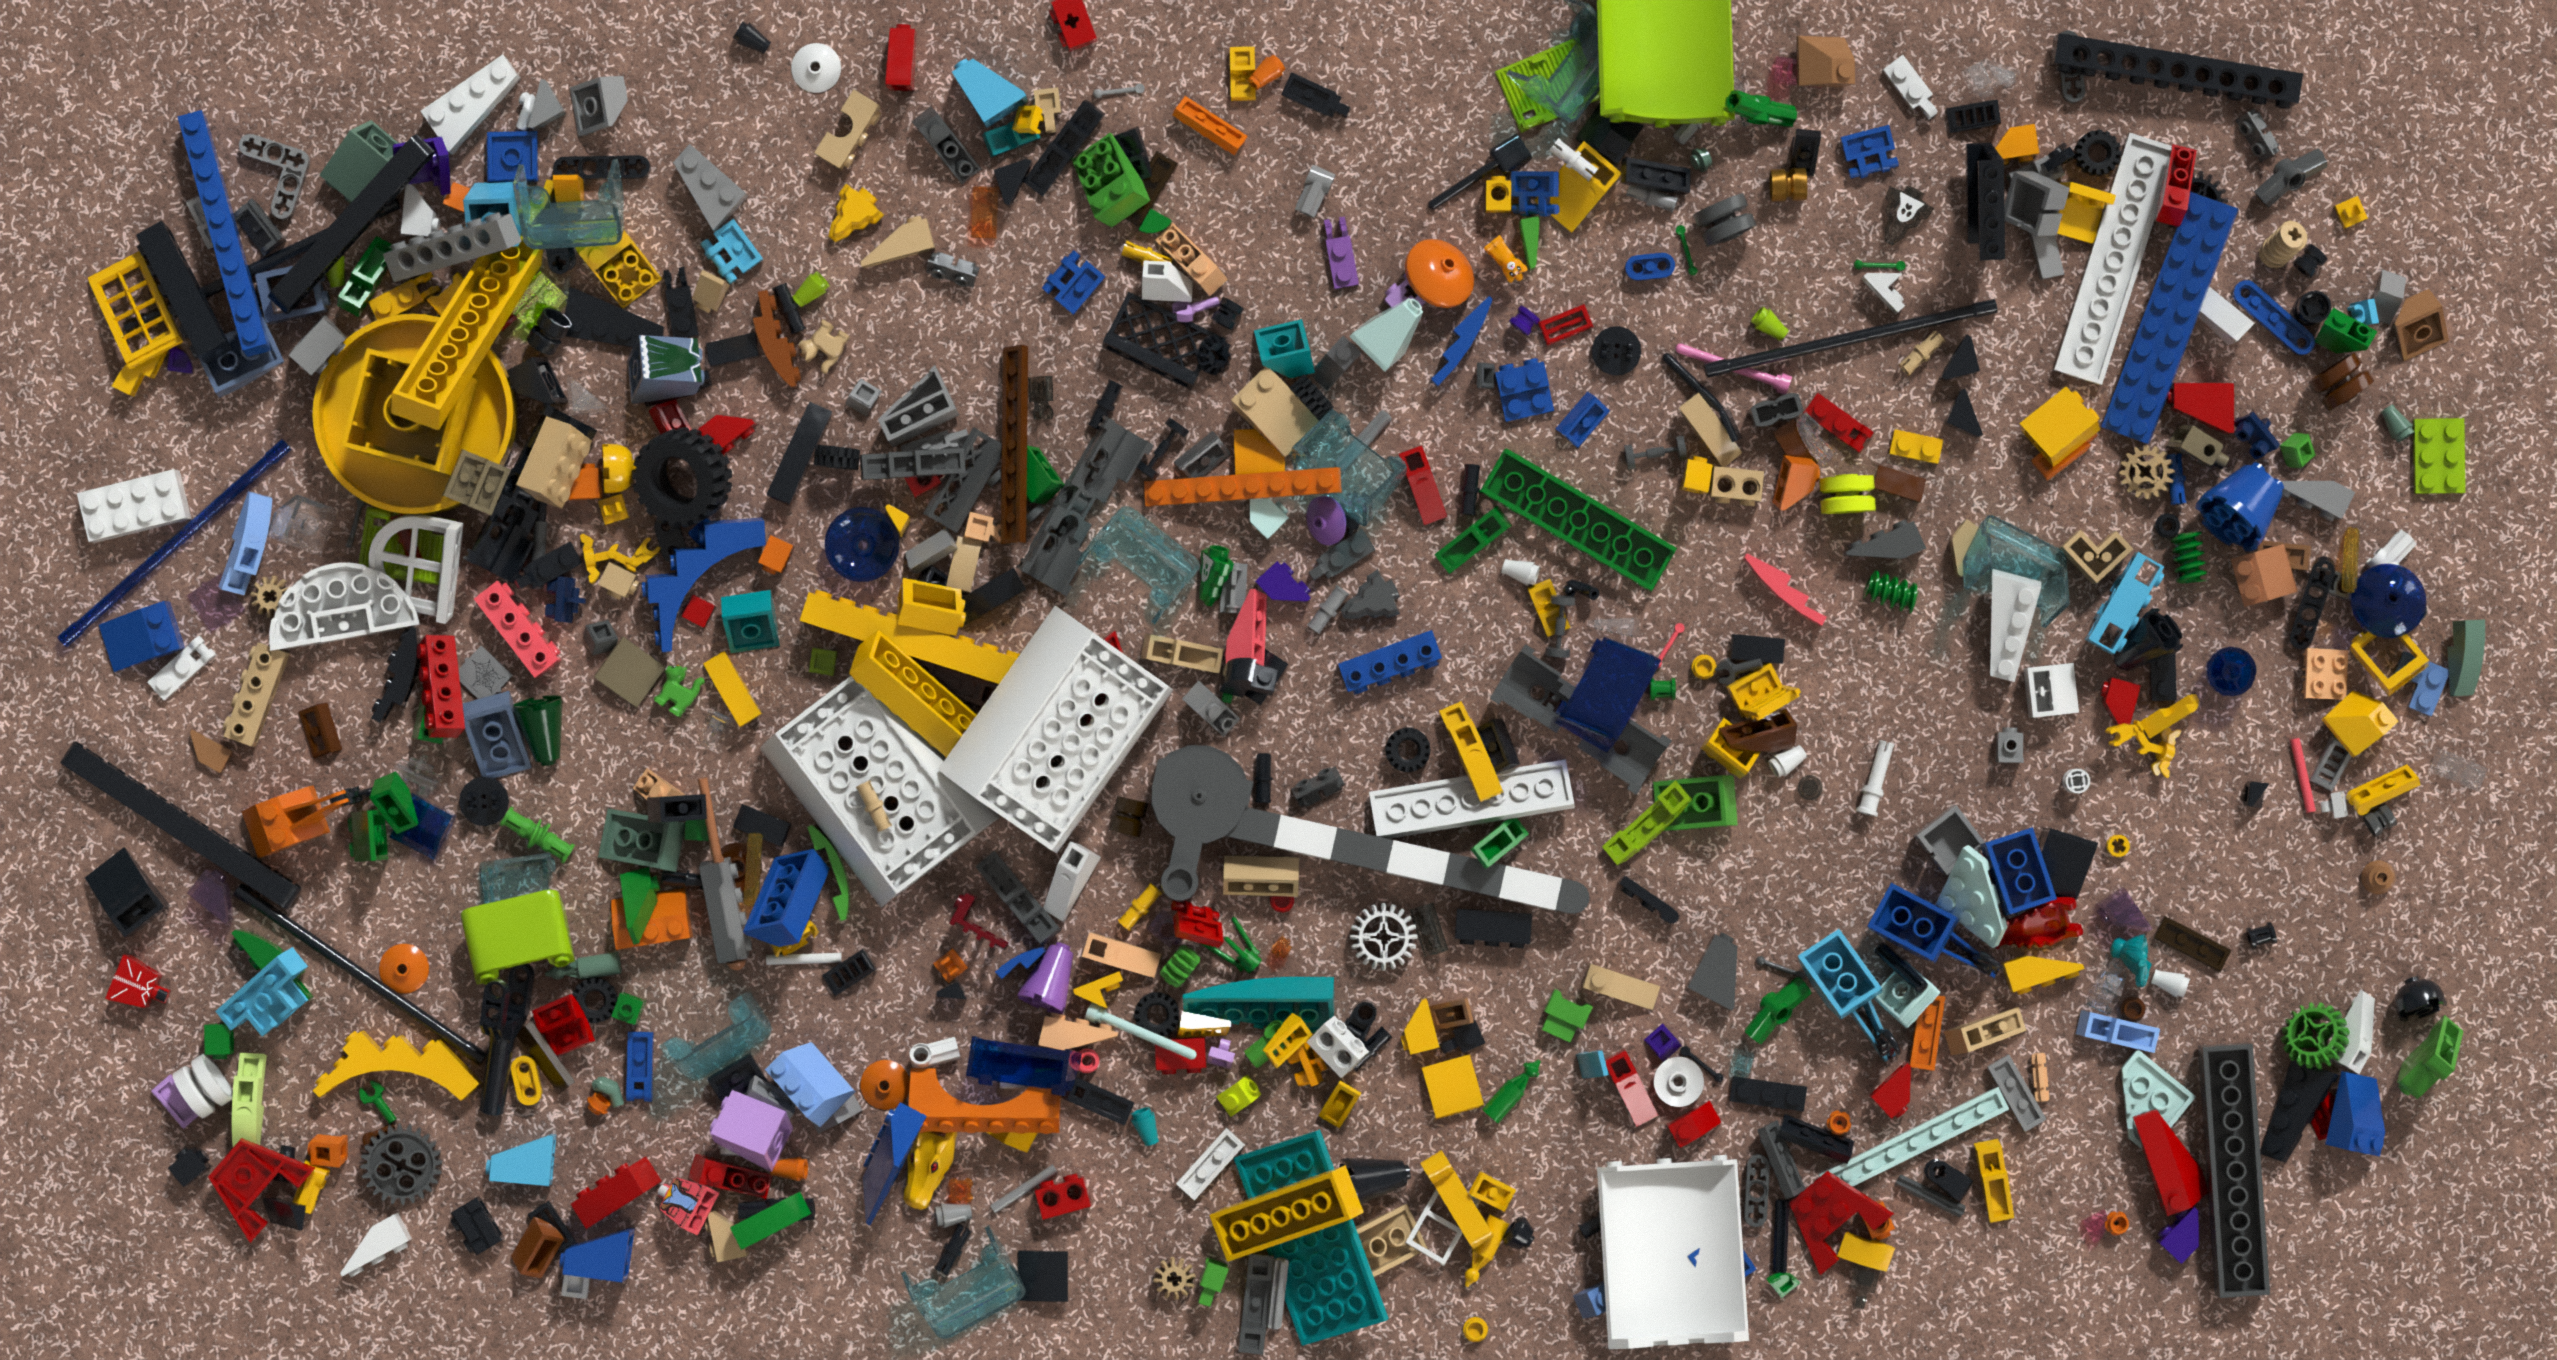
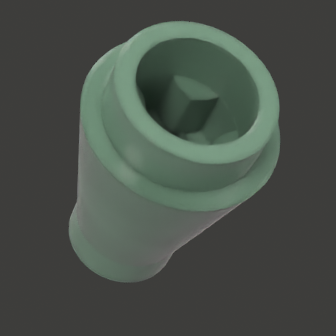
(2397, 424)

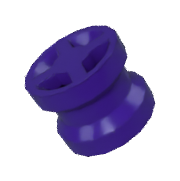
(1524, 320)

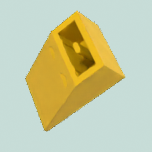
(1578, 195)
(621, 269)

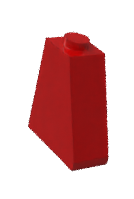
(901, 58)
(2205, 403)

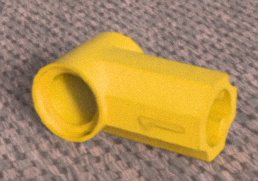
(309, 1190)

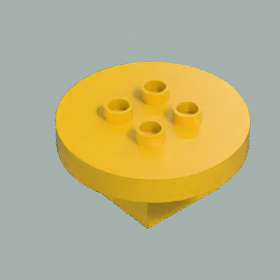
(393, 458)

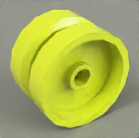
(1847, 489)

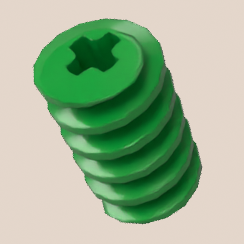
(2188, 557)
(1891, 591)

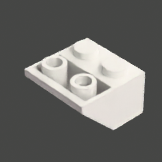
(2051, 690)

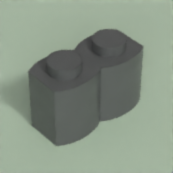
(1782, 409)

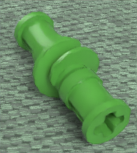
(537, 835)

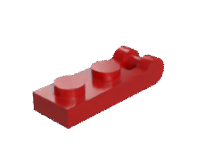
(1838, 422)

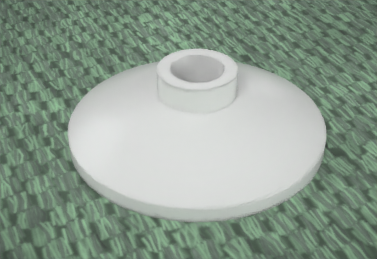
(819, 80)
(1678, 1095)

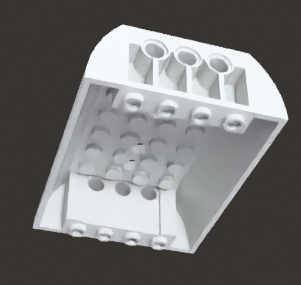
(1039, 716)
(898, 766)

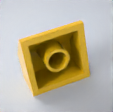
(1734, 760)

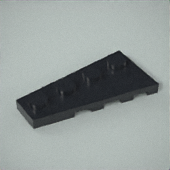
(604, 322)
(2295, 1108)

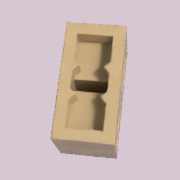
(1736, 478)

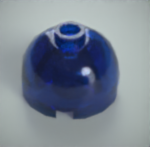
(2230, 671)

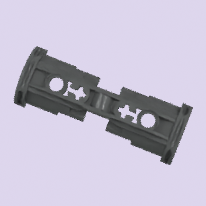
(1118, 460)
(1528, 671)

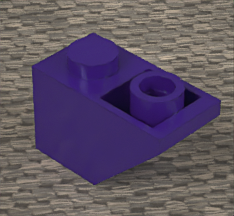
(1281, 586)
(2182, 1236)

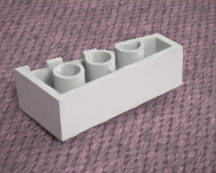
(469, 103)
(2011, 617)

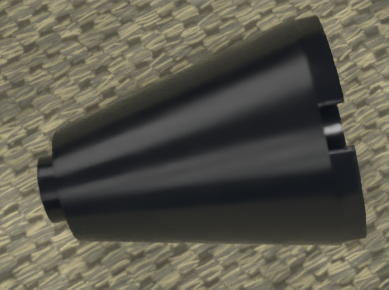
(2149, 641)
(1376, 1176)

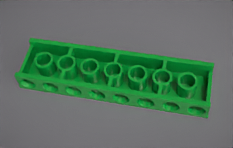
(1578, 519)

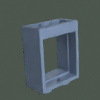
(269, 308)

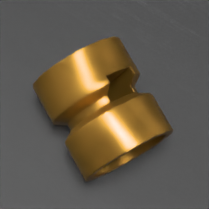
(1788, 184)

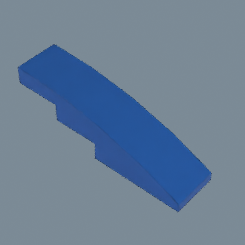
(1466, 332)

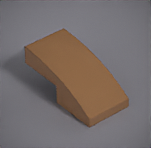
(2298, 555)

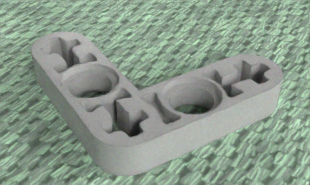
(289, 170)

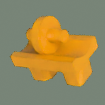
(1312, 1065)

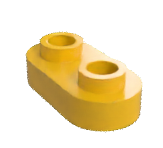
(526, 1080)

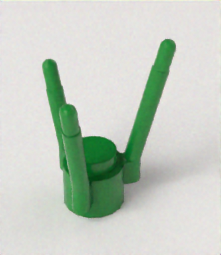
(1247, 959)

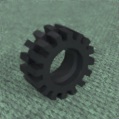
(2110, 145)
(1311, 397)
(836, 457)
(1408, 734)
(605, 989)
(1163, 1000)

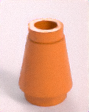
(1268, 71)
(791, 1168)

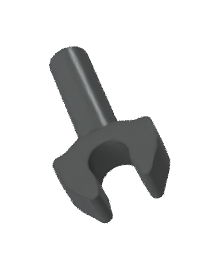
(1736, 669)

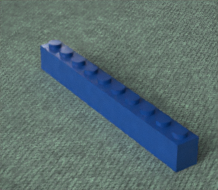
(224, 233)

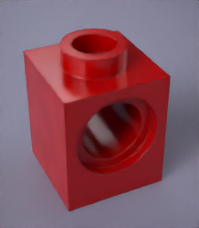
(918, 489)

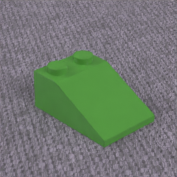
(1711, 803)

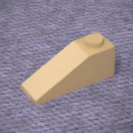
(906, 241)
(1620, 986)
(1984, 1031)

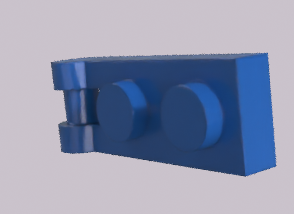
(640, 1065)

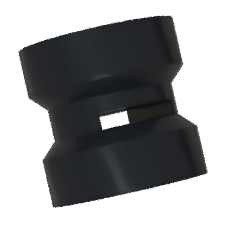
(2308, 263)
(1230, 308)

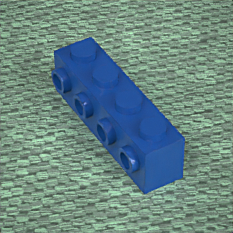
(1389, 661)

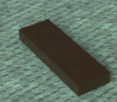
(1161, 169)
(2192, 943)
(545, 1057)

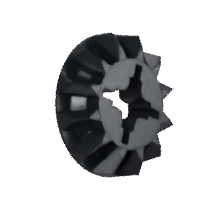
(1206, 358)

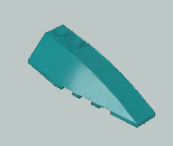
(1266, 1001)

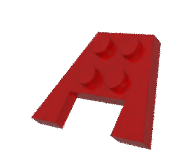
(246, 1174)
(1825, 1208)

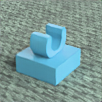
(2364, 311)

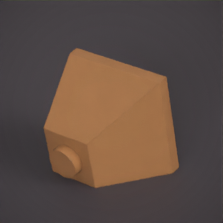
(1824, 62)
(2420, 325)

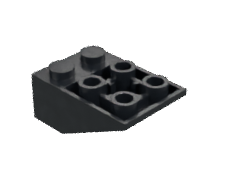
(126, 893)

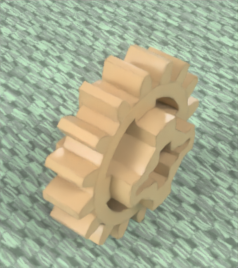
(2154, 463)

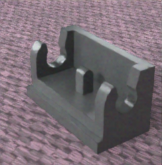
(259, 227)

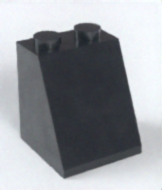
(2066, 860)

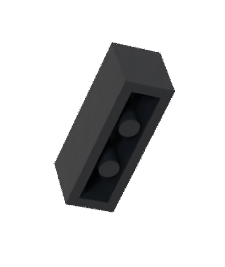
(1493, 927)

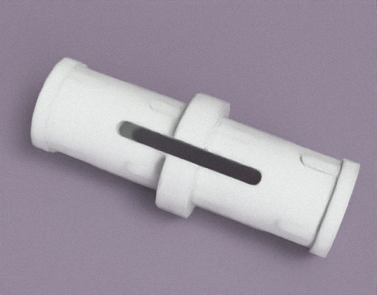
(1573, 159)

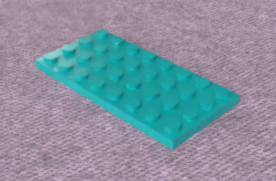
(1328, 1271)

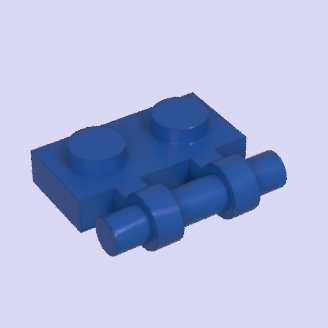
(1866, 144)
(1535, 184)
(1079, 287)

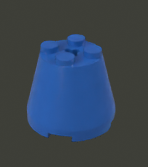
(2241, 506)

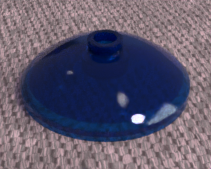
(843, 544)
(2375, 609)

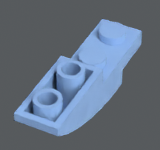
(249, 543)

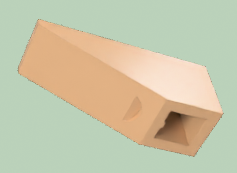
(1191, 259)
(1121, 954)
(1064, 1034)

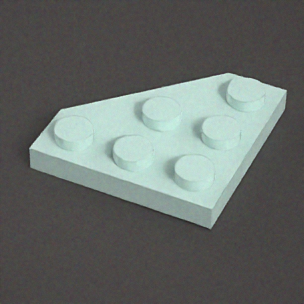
(1973, 897)
(2151, 1088)

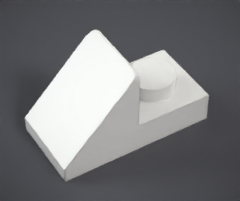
(1879, 285)

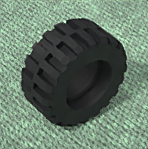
(656, 489)

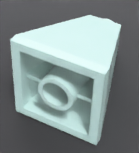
(1389, 333)

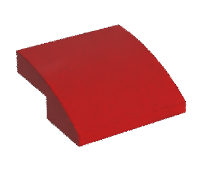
(563, 1025)

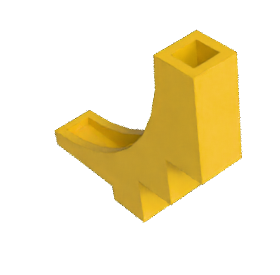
(365, 1056)

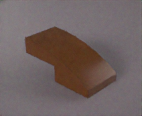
(1791, 442)

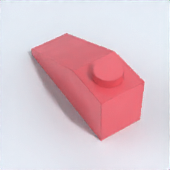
(1249, 630)

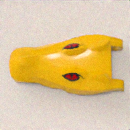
(926, 1167)

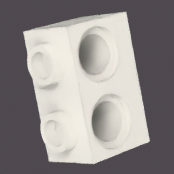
(1334, 1050)

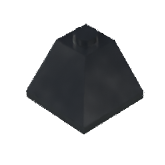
(1609, 138)
(537, 381)

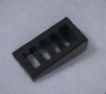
(1995, 114)
(867, 962)

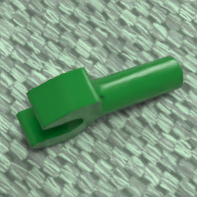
(377, 1100)

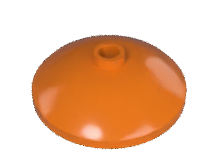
(1435, 281)

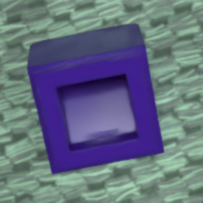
(1663, 1042)

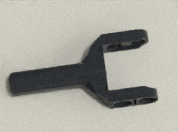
(502, 1030)

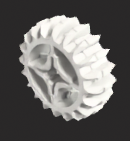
(1406, 936)

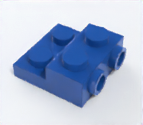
(1524, 390)

